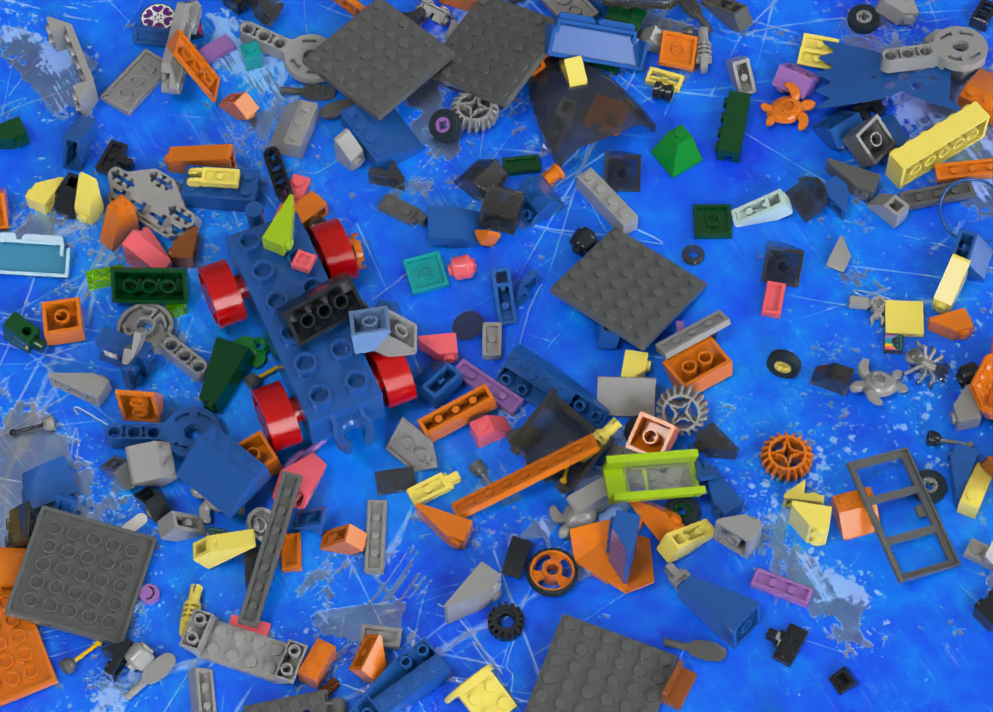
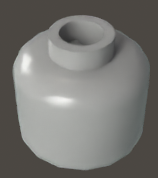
(139, 656)

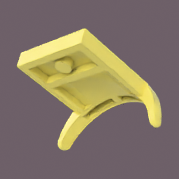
(482, 693)

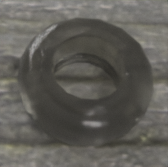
(693, 261)

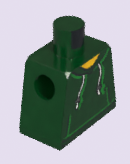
(22, 334)

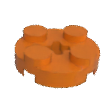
(357, 249)

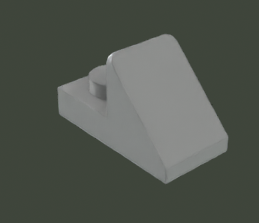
(980, 553)

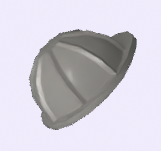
(258, 520)

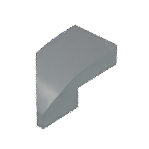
(839, 257)

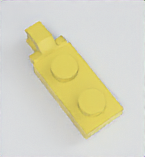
(433, 487)

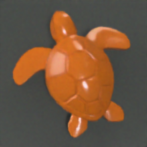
(789, 109)

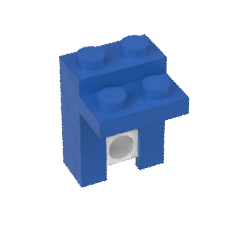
(113, 344)

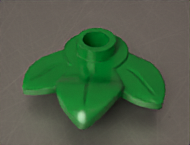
(252, 343)

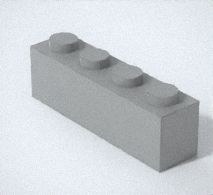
(606, 201)

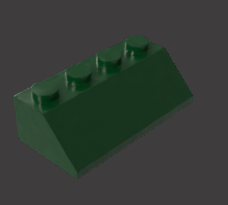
(150, 285)

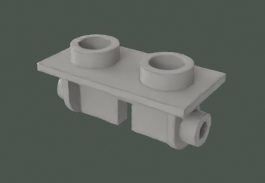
(440, 13)

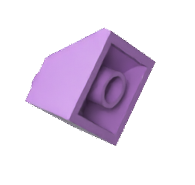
(799, 76)

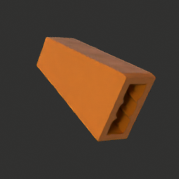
(206, 155)

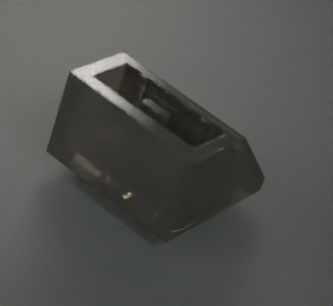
(501, 209)

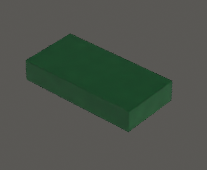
(521, 165)

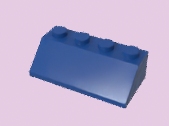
(622, 542)

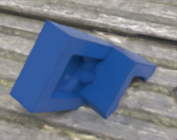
(526, 284)

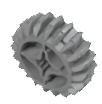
(475, 112)
(695, 420)

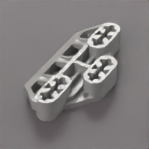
(187, 19)
(157, 197)

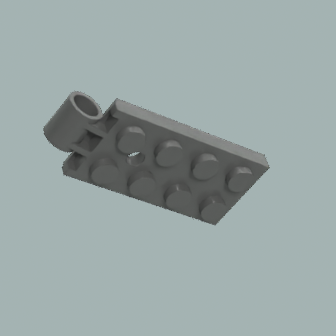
(312, 701)

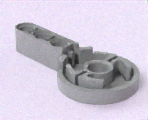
(290, 49)
(938, 51)
(162, 341)

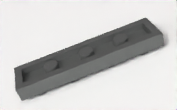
(931, 195)

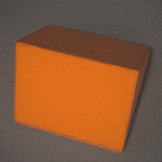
(487, 237)

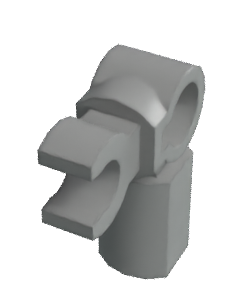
(876, 305)

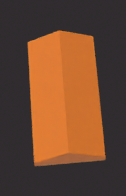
(194, 64)

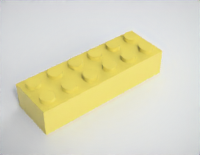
(937, 144)

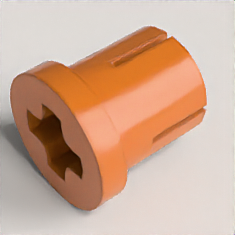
(553, 174)

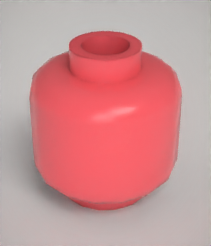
(462, 267)

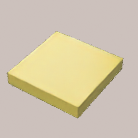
(904, 318)

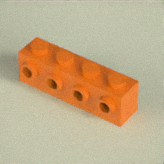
(457, 413)

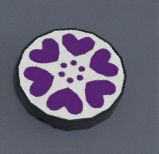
(157, 15)

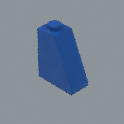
(78, 142)

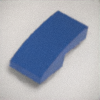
(896, 130)

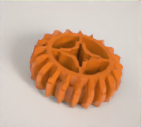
(796, 451)

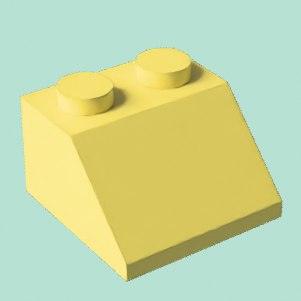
(810, 521)

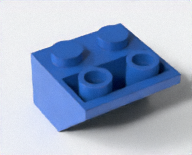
(539, 200)
(974, 248)
(438, 382)

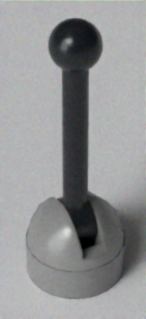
(48, 423)

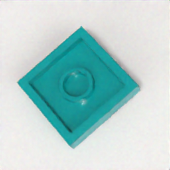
(425, 273)

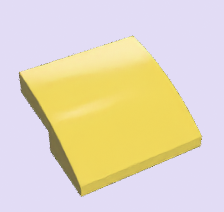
(812, 49)

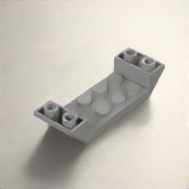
(64, 38)
(242, 649)

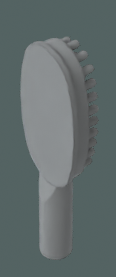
(153, 673)

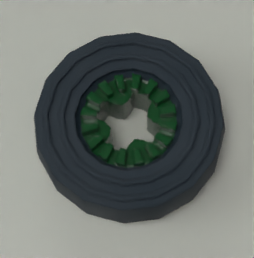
(689, 505)

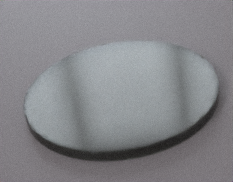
(467, 325)

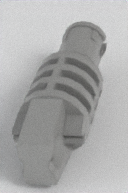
(703, 50)

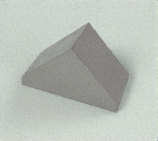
(652, 36)

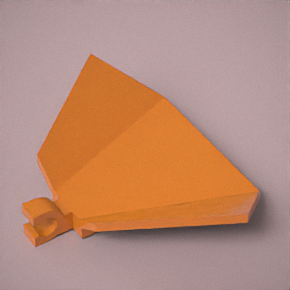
(589, 552)

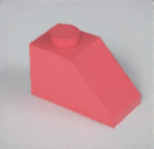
(440, 346)
(488, 429)

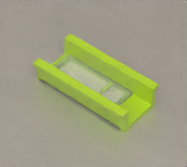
(651, 476)

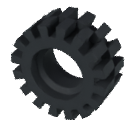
(506, 610)

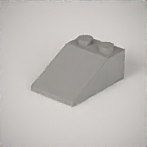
(474, 594)

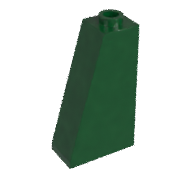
(225, 371)

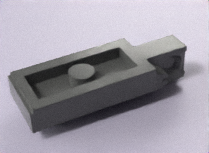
(402, 211)

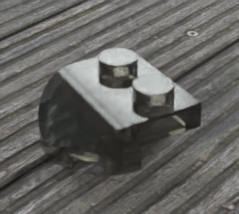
(808, 197)

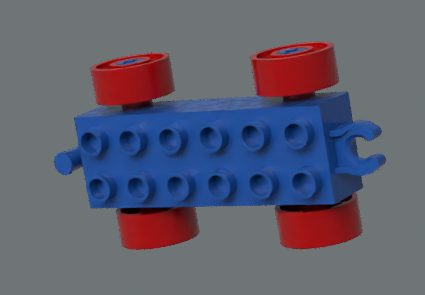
(326, 380)

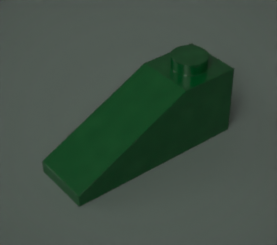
(13, 134)

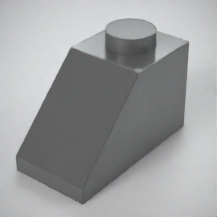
(118, 471)

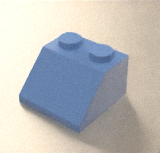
(369, 328)

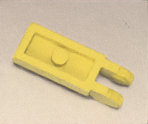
(214, 177)

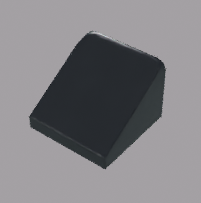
(844, 680)

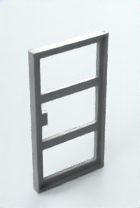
(926, 509)

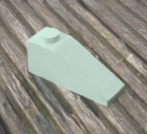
(762, 210)

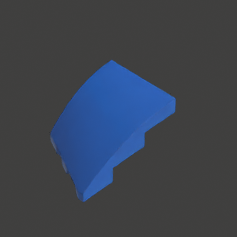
(46, 481)

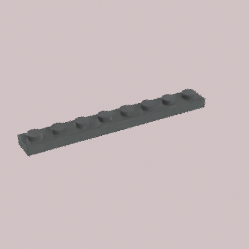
(270, 549)

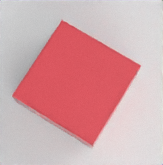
(303, 261)

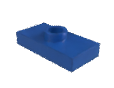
(151, 35)

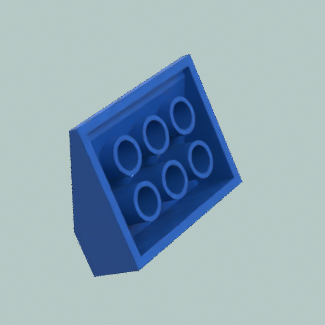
(381, 139)
(223, 471)

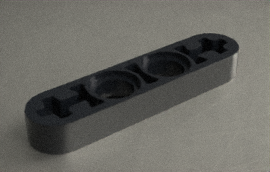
(279, 174)

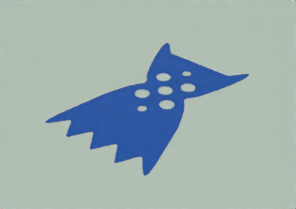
(853, 84)

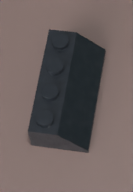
(320, 308)

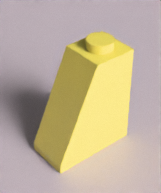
(951, 284)

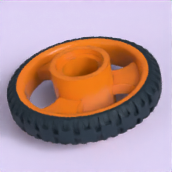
(556, 556)

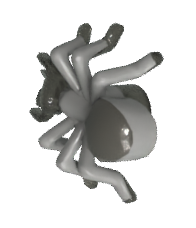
(921, 362)

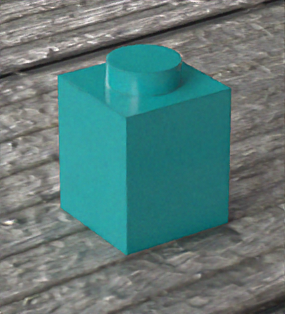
(251, 56)

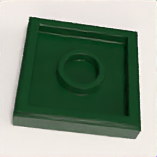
(712, 221)

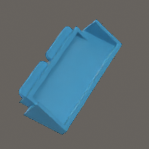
(35, 256)

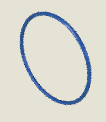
(941, 198)

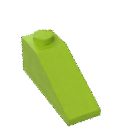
(280, 232)

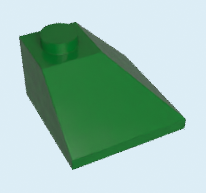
(677, 151)

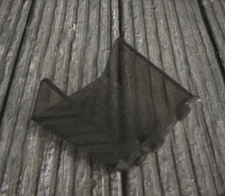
(548, 431)

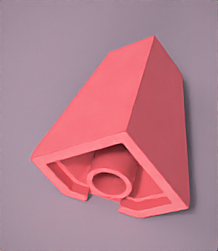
(144, 250)
(312, 470)

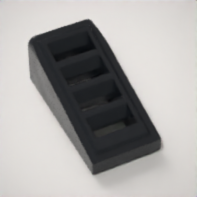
(978, 23)

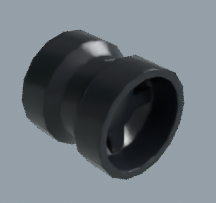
(663, 91)

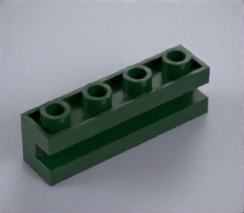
(734, 126)

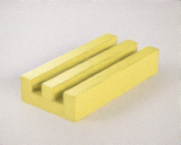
(665, 76)

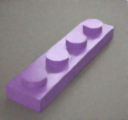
(504, 398)

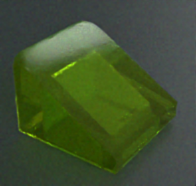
(176, 310)

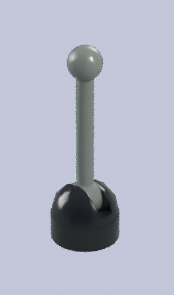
(934, 438)

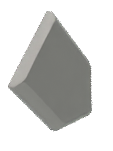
(412, 447)

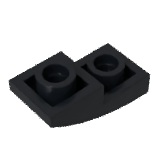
(516, 557)

